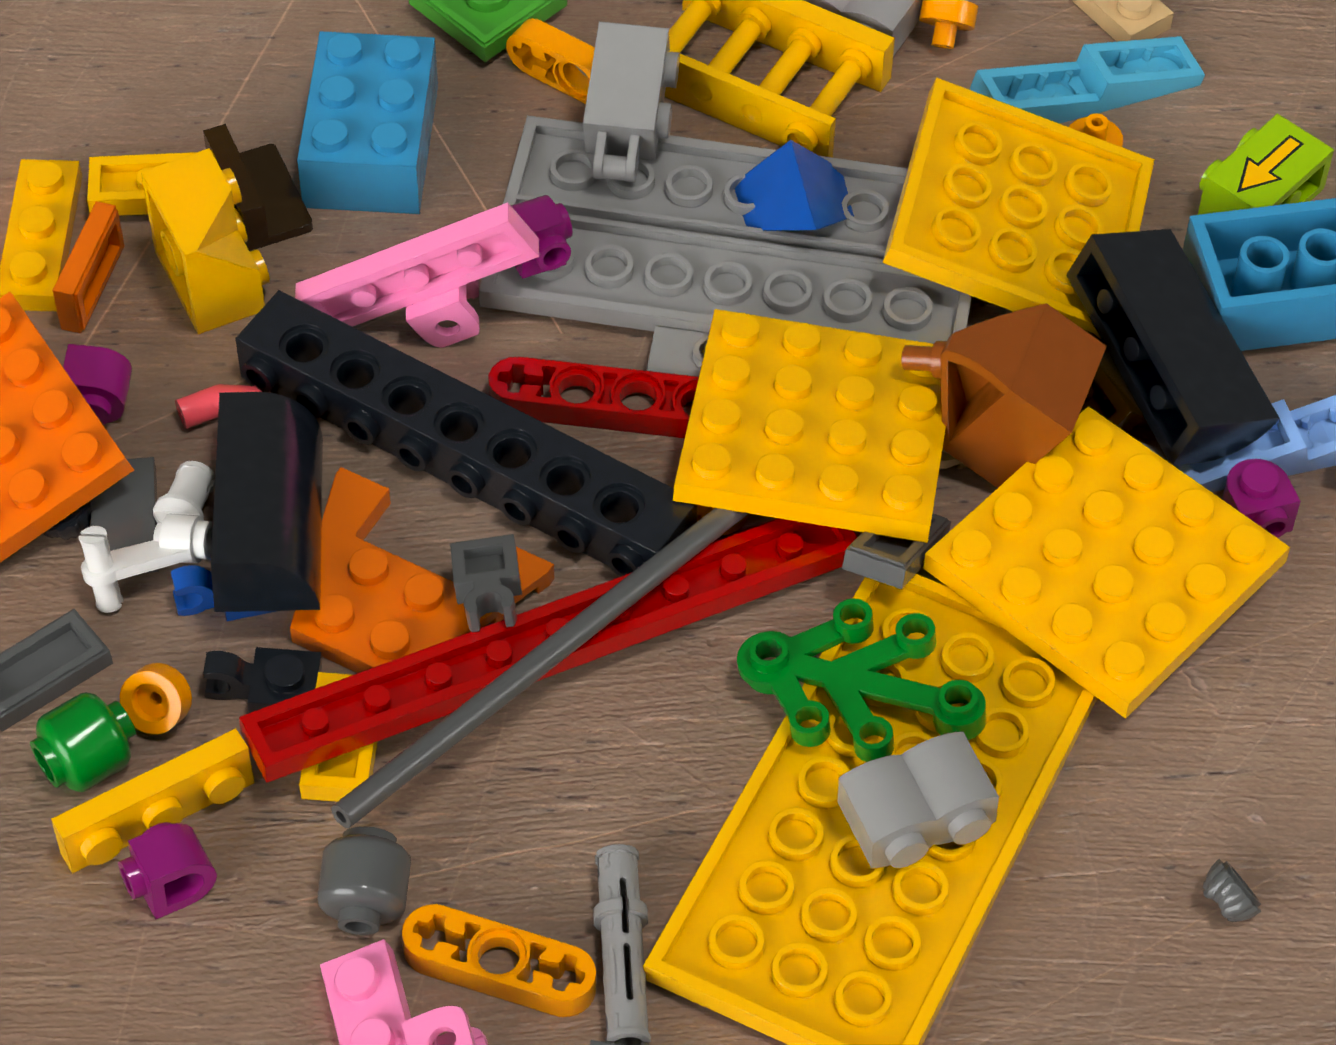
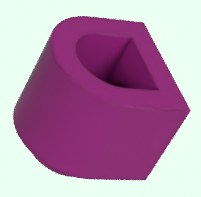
(552, 227)
(101, 377)
(1263, 495)
(167, 868)

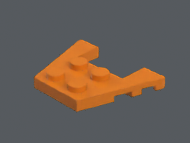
(376, 601)

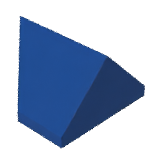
(793, 191)

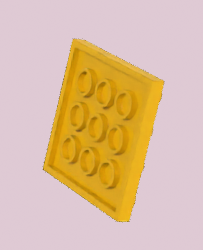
(1009, 201)
(813, 428)
(1106, 561)

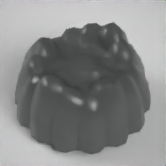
(1230, 892)

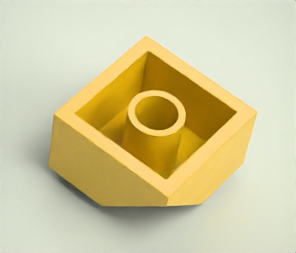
(204, 240)

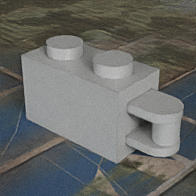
(627, 96)

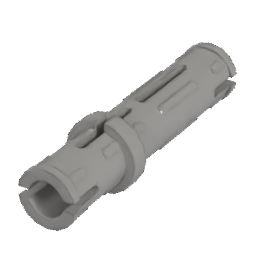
(621, 919)

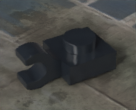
(269, 680)

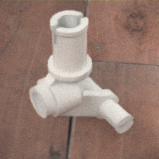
(177, 538)

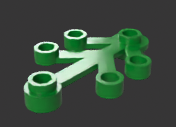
(856, 677)

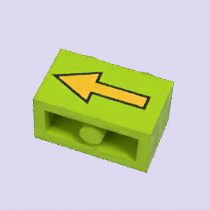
(1267, 169)

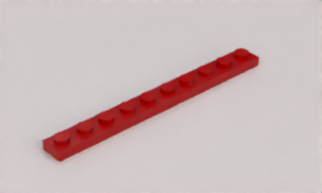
(448, 674)

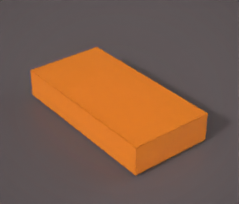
(88, 267)

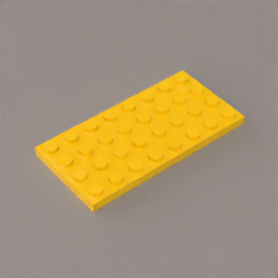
(786, 910)

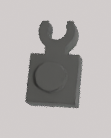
(486, 578)

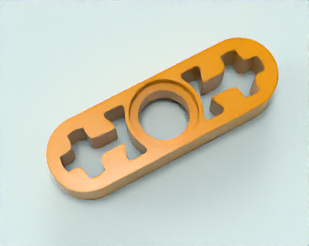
(552, 57)
(485, 934)

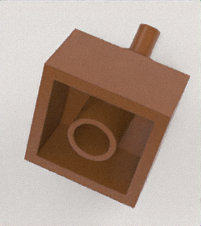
(1010, 387)

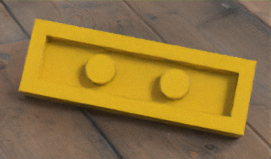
(39, 231)
(166, 793)

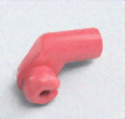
(205, 403)

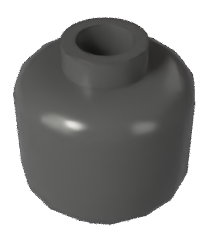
(364, 880)

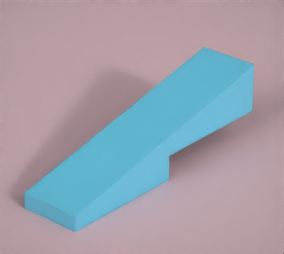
(1099, 80)

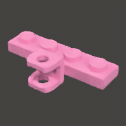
(427, 276)
(373, 1007)

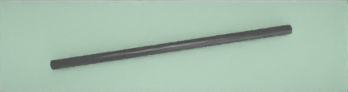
(531, 667)

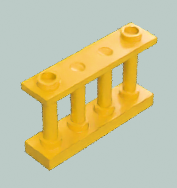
(804, 35)

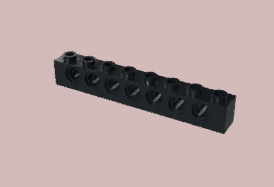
(461, 435)

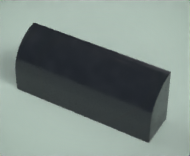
(1170, 345)
(266, 505)

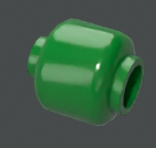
(83, 742)

